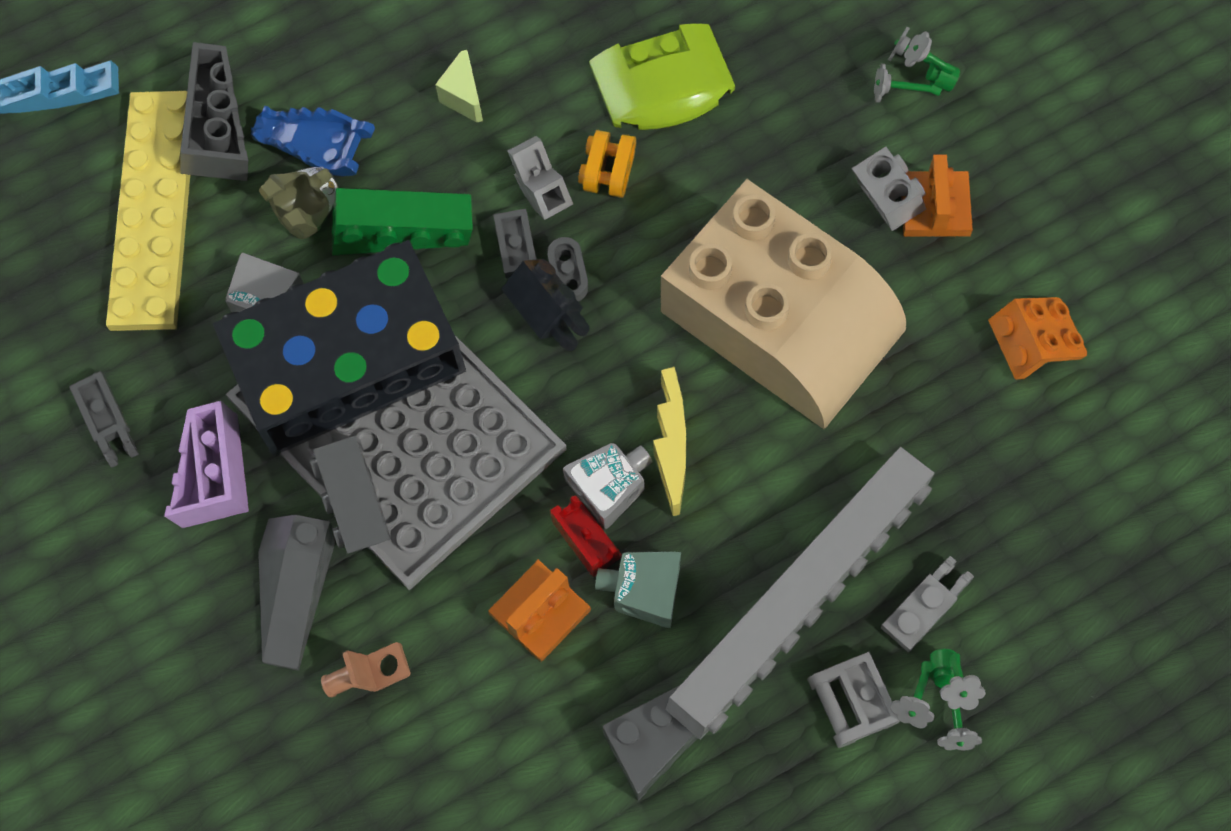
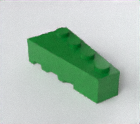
(377, 218)

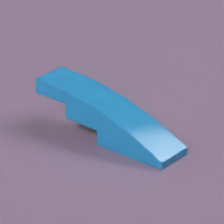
(59, 88)

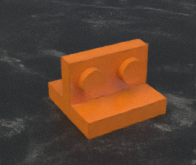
(945, 202)
(540, 610)

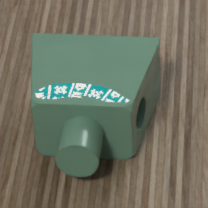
(644, 585)

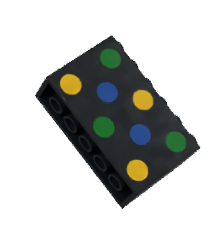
(339, 347)

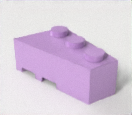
(210, 468)

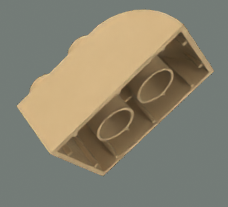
(783, 303)

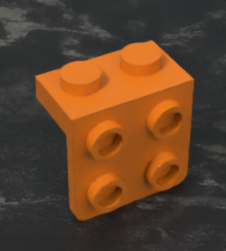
(1036, 333)

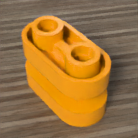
(598, 149)

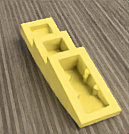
(671, 449)

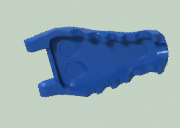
(314, 137)

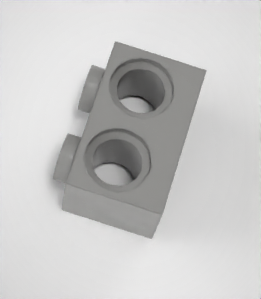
(885, 190)

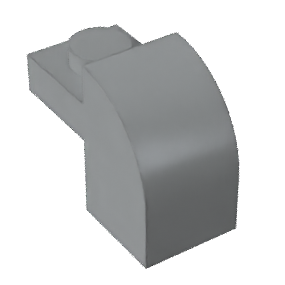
(538, 179)

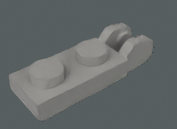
(924, 607)

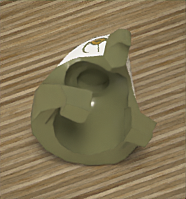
(301, 199)

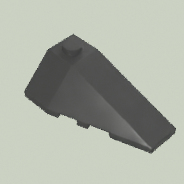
(291, 579)

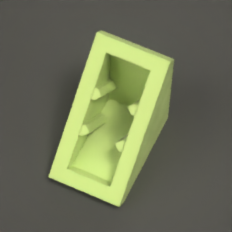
(458, 89)

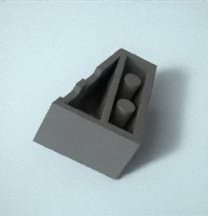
(350, 495)
(647, 742)

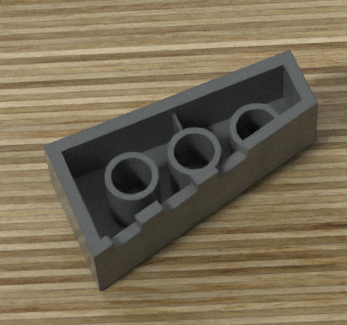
(212, 127)

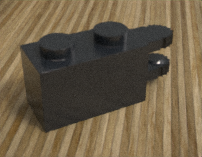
(546, 302)

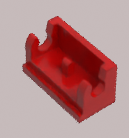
(585, 536)

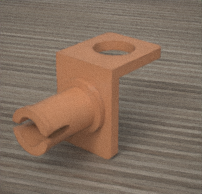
(365, 671)

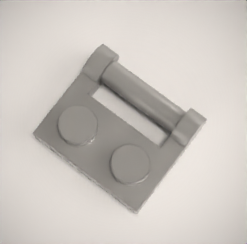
(865, 694)

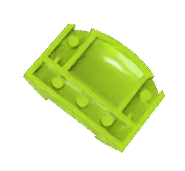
(663, 78)

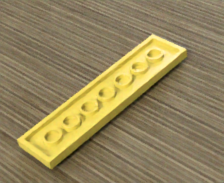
(150, 216)

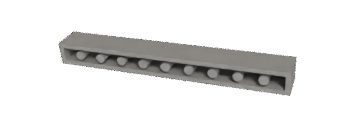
(798, 594)

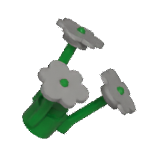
(940, 74)
(958, 690)

